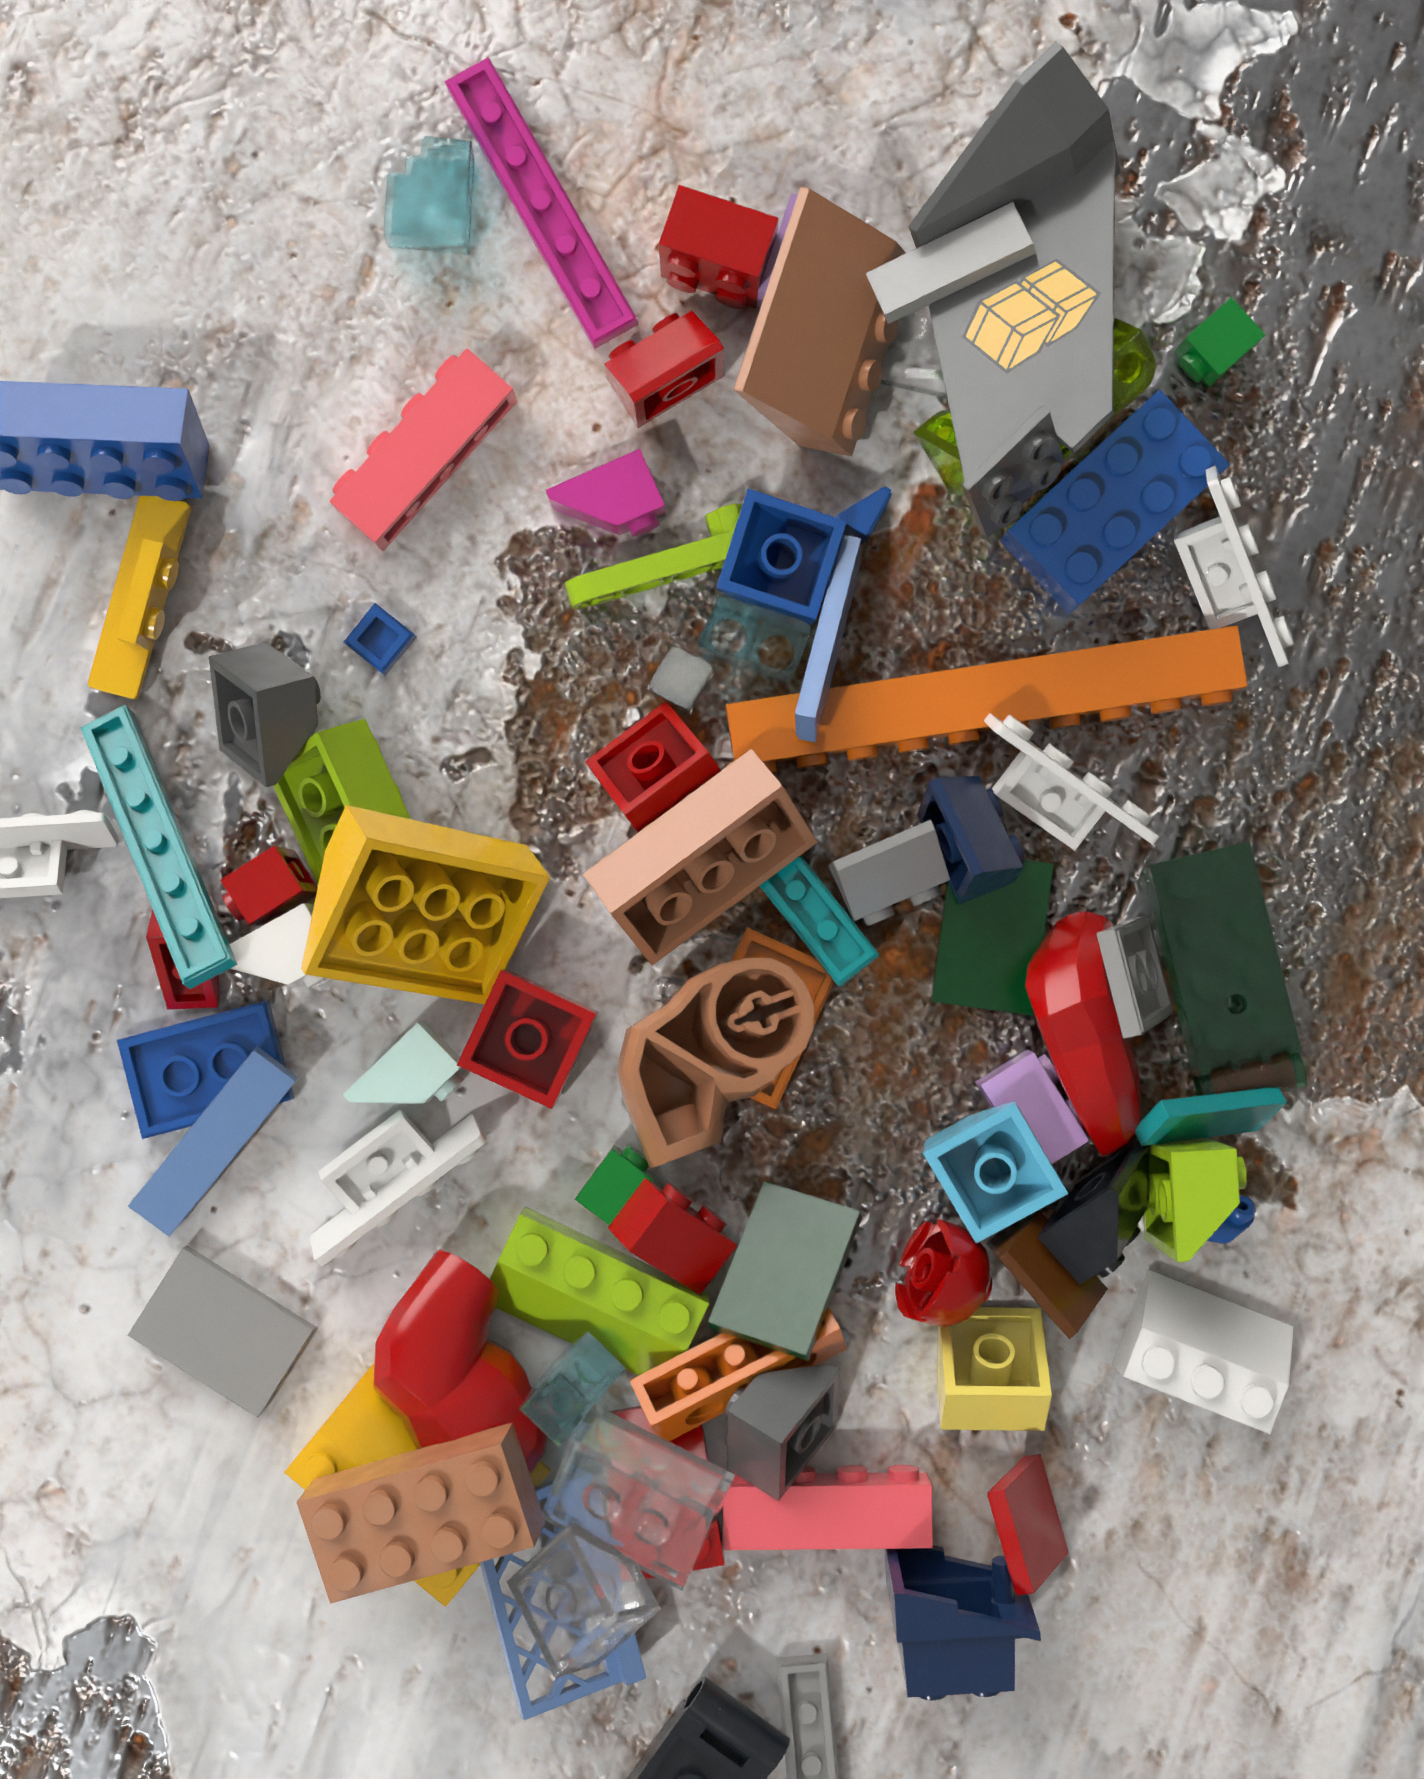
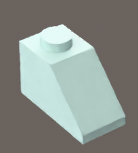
(410, 1071)

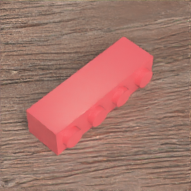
(423, 448)
(833, 1511)

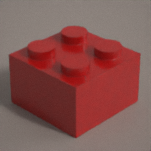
(716, 247)
(527, 1038)

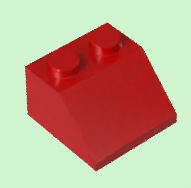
(665, 366)
(652, 766)

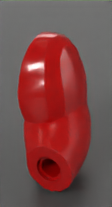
(1083, 1030)
(442, 1366)

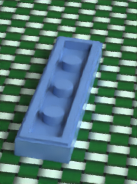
(828, 639)
(213, 1141)

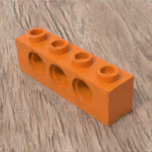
(703, 1379)

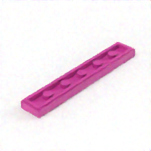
(541, 203)

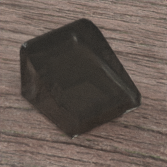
(681, 679)

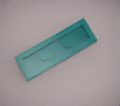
(820, 921)
(1209, 1116)

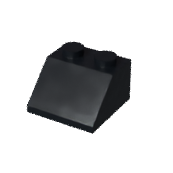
(1100, 1215)

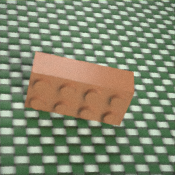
(701, 857)
(421, 1513)

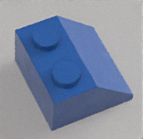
(780, 556)

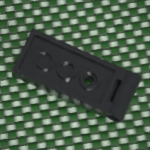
(713, 1739)

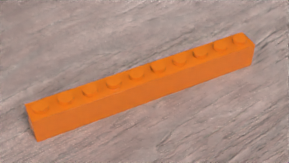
(1030, 689)

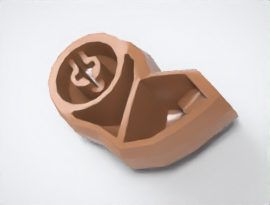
(711, 1046)

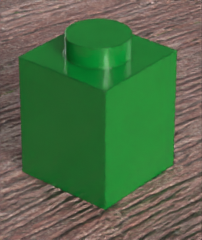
(1218, 344)
(614, 1182)

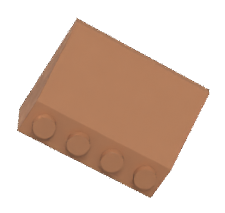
(820, 328)

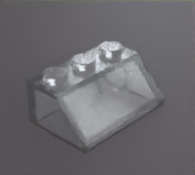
(638, 1494)

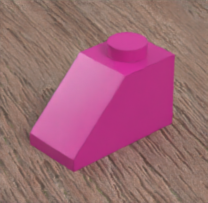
(612, 496)

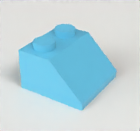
(993, 1169)

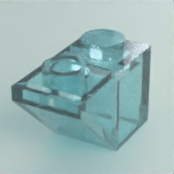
(571, 1387)

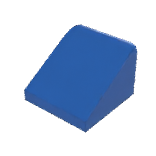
(865, 514)

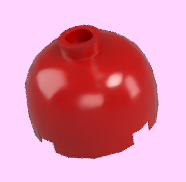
(945, 1275)

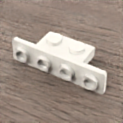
(1223, 572)
(1054, 796)
(37, 846)
(385, 1174)

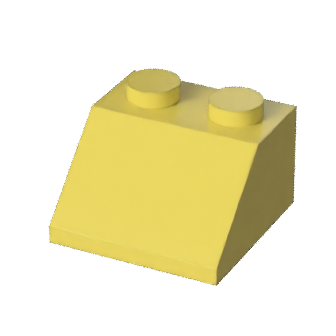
(994, 1371)

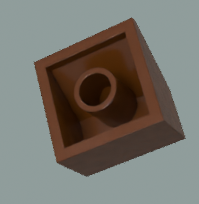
(1044, 1276)

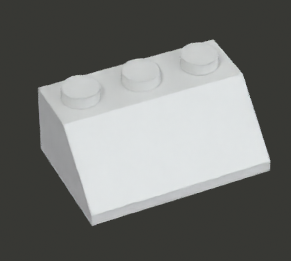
(1207, 1351)

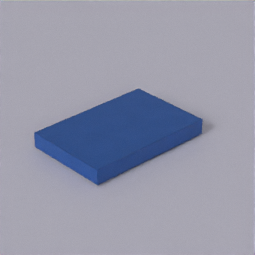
(185, 1065)

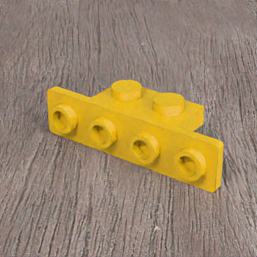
(139, 596)

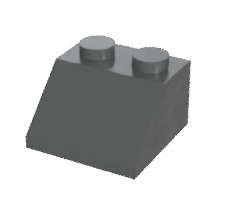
(262, 709)
(781, 1424)

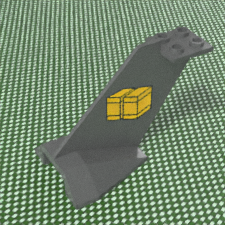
(1034, 342)

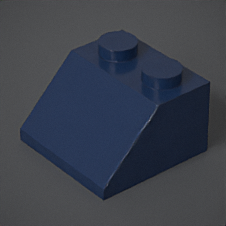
(971, 836)

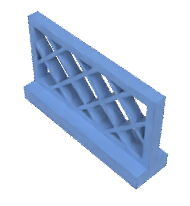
(620, 1666)

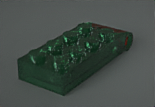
(1221, 946)

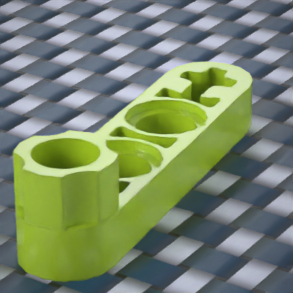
(660, 567)

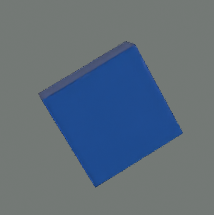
(380, 639)

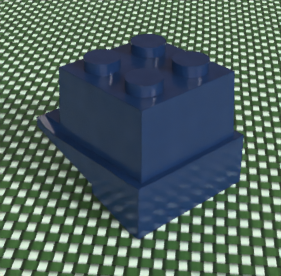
(955, 1623)

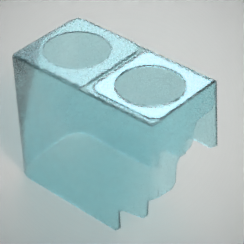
(432, 199)
(748, 617)

